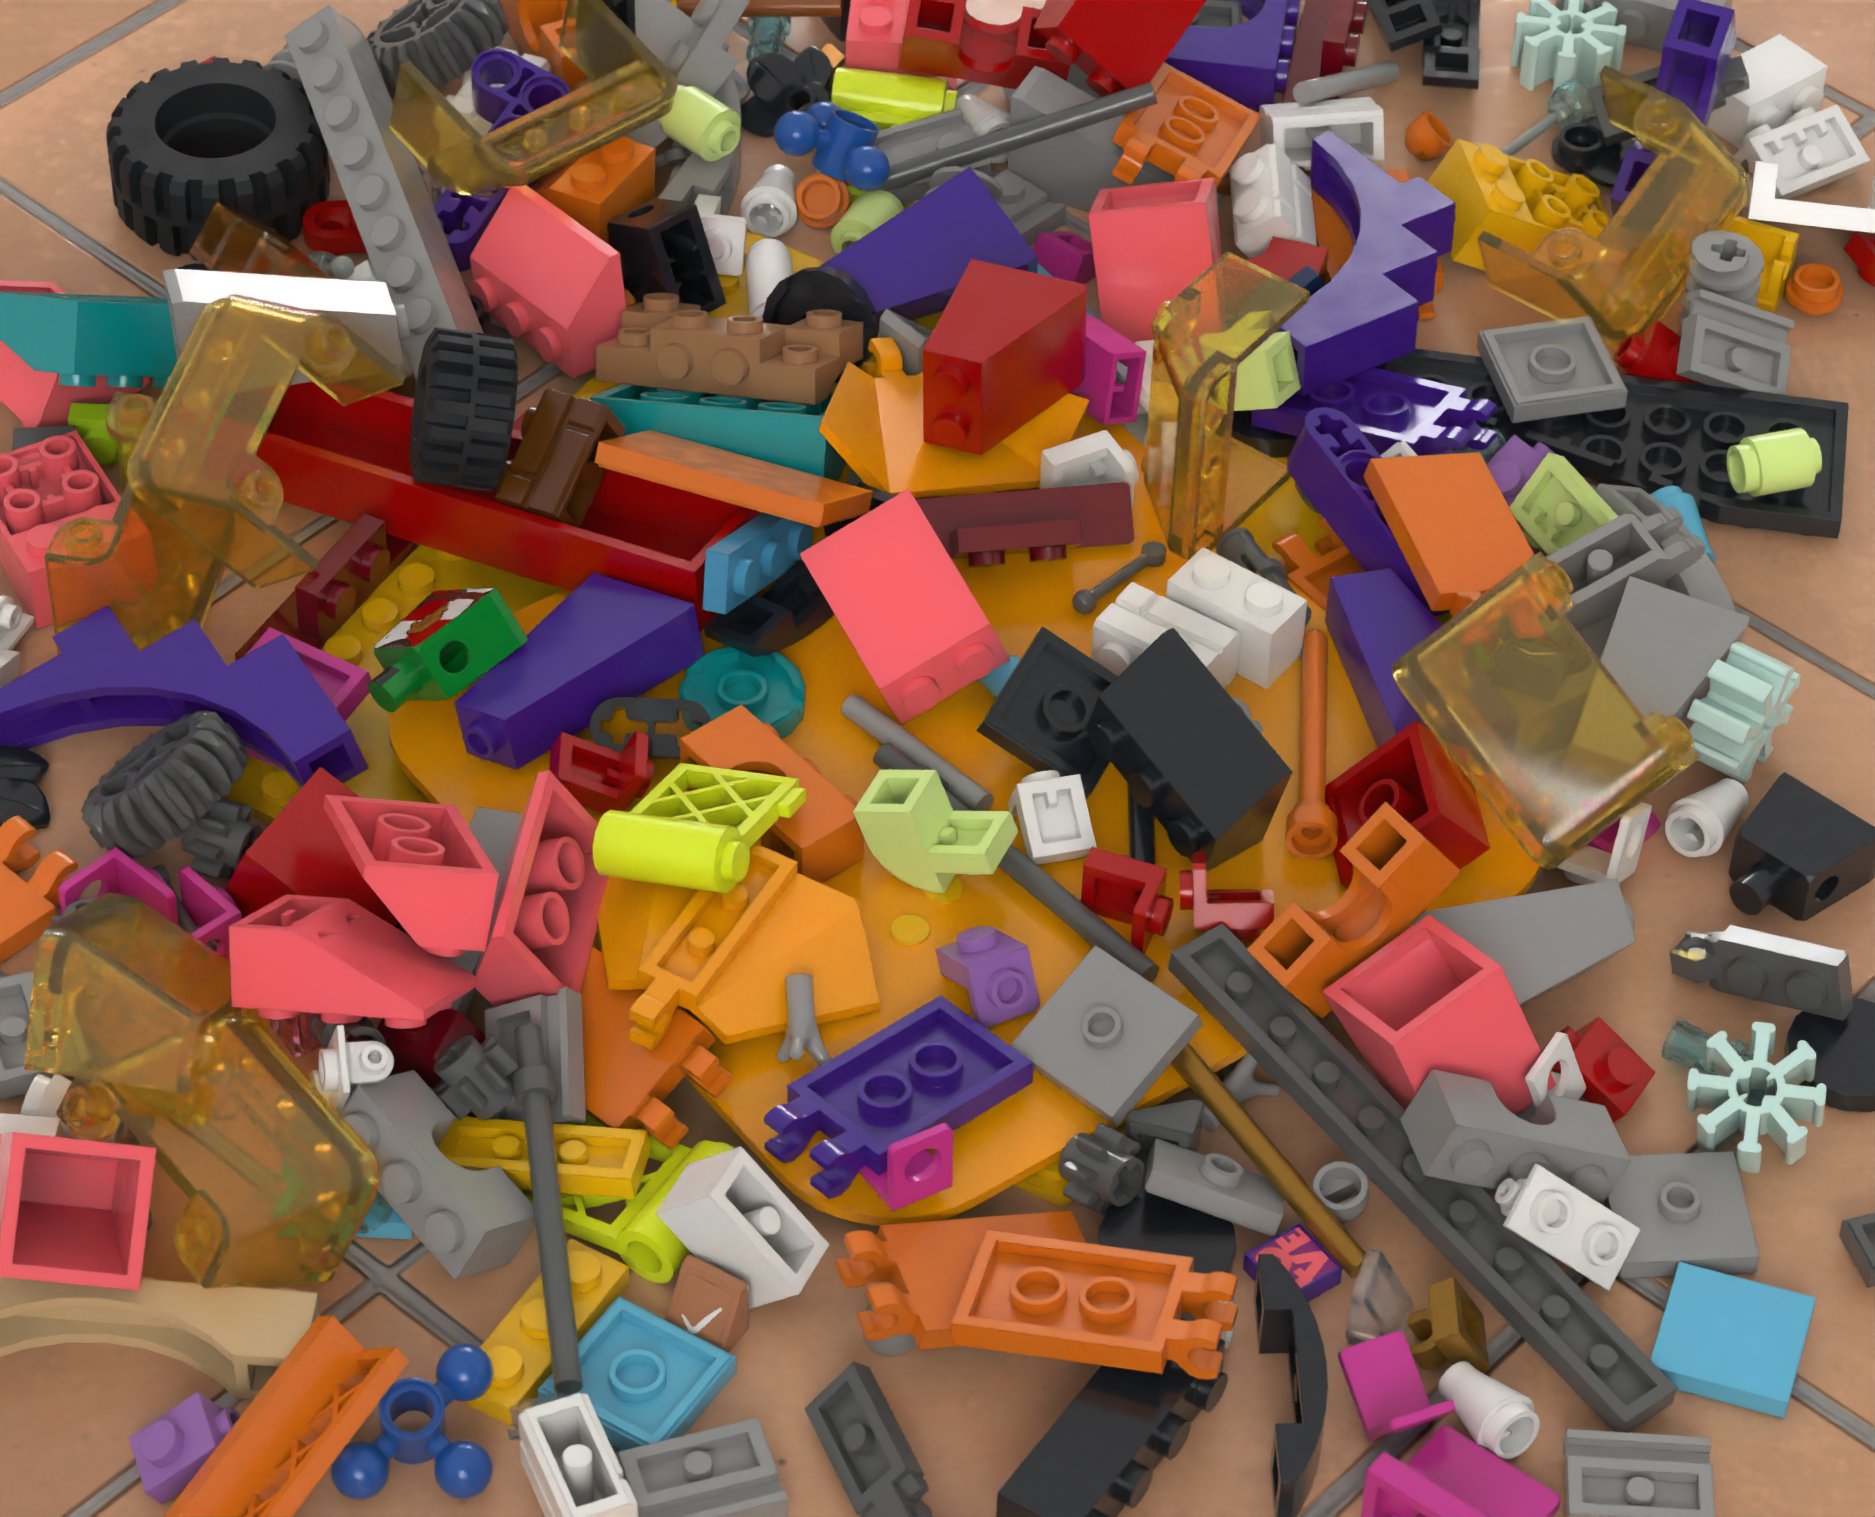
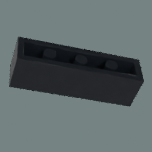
(1109, 1443)

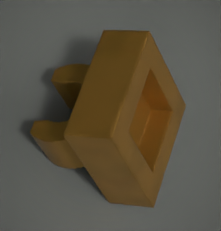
(1453, 1326)

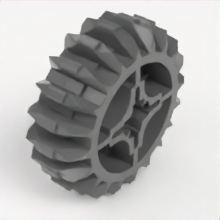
(436, 38)
(165, 784)

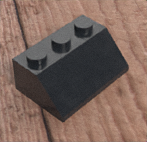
(1189, 752)

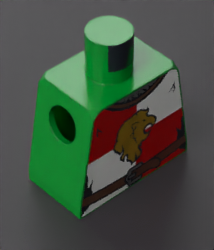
(444, 646)

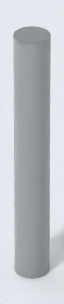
(1346, 82)
(887, 731)

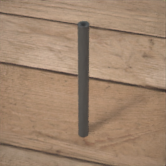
(1022, 135)

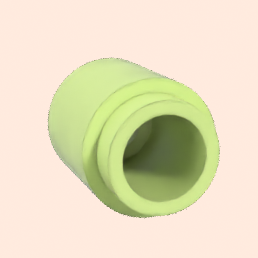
(702, 124)
(863, 217)
(1774, 462)

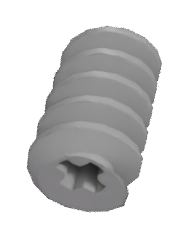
(1724, 265)

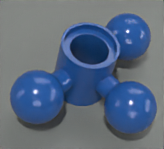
(841, 140)
(460, 1466)

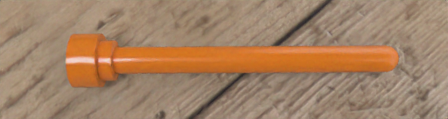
(1312, 825)

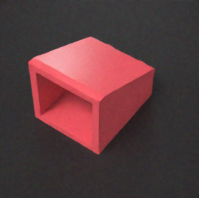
(1150, 248)
(905, 606)
(1438, 1007)
(74, 1210)

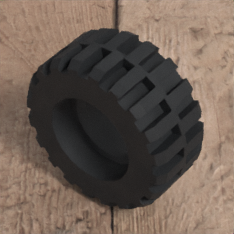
(215, 138)

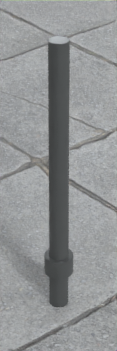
(1043, 886)
(535, 1094)

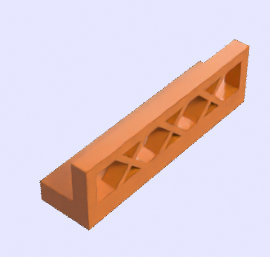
(293, 1427)

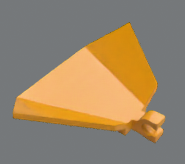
(879, 433)
(733, 950)

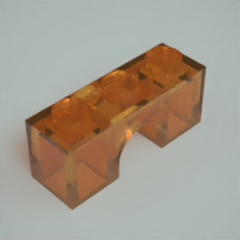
(246, 246)

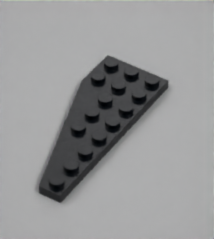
(1674, 438)

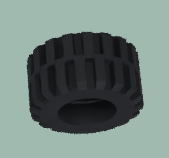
(463, 409)

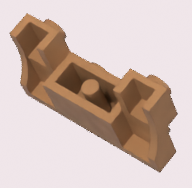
(736, 356)

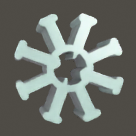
(1566, 43)
(1742, 710)
(1731, 1089)

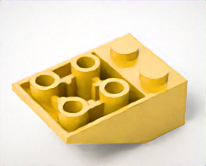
(1512, 200)

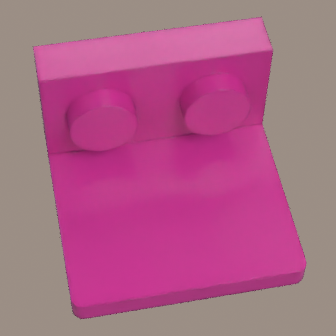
(1453, 1480)

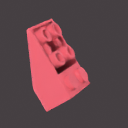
(38, 494)
(337, 963)

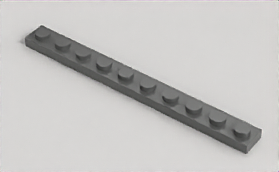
(1453, 1215)

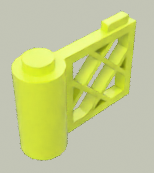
(890, 99)
(697, 845)
(638, 1232)

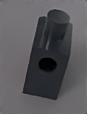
(666, 252)
(1799, 853)

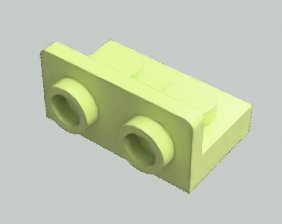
(1558, 506)

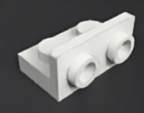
(1809, 150)

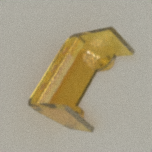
(622, 93)
(1644, 251)
(204, 433)
(1191, 465)

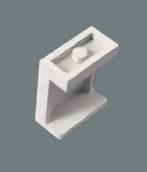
(1764, 205)

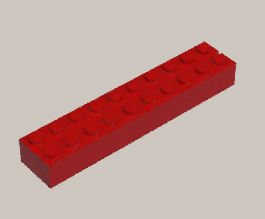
(359, 463)

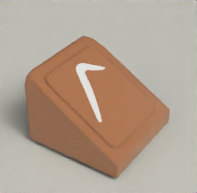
(709, 1303)

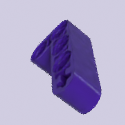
(524, 91)
(1330, 469)

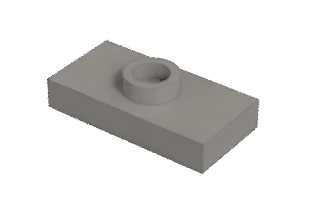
(1213, 1186)

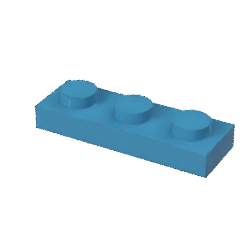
(751, 560)

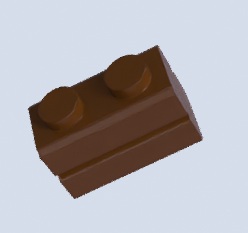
(555, 460)

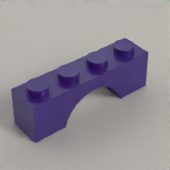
(1690, 71)

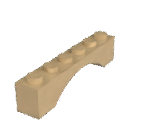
(223, 1332)

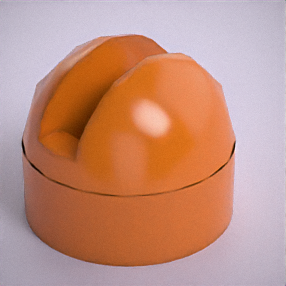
(1427, 137)

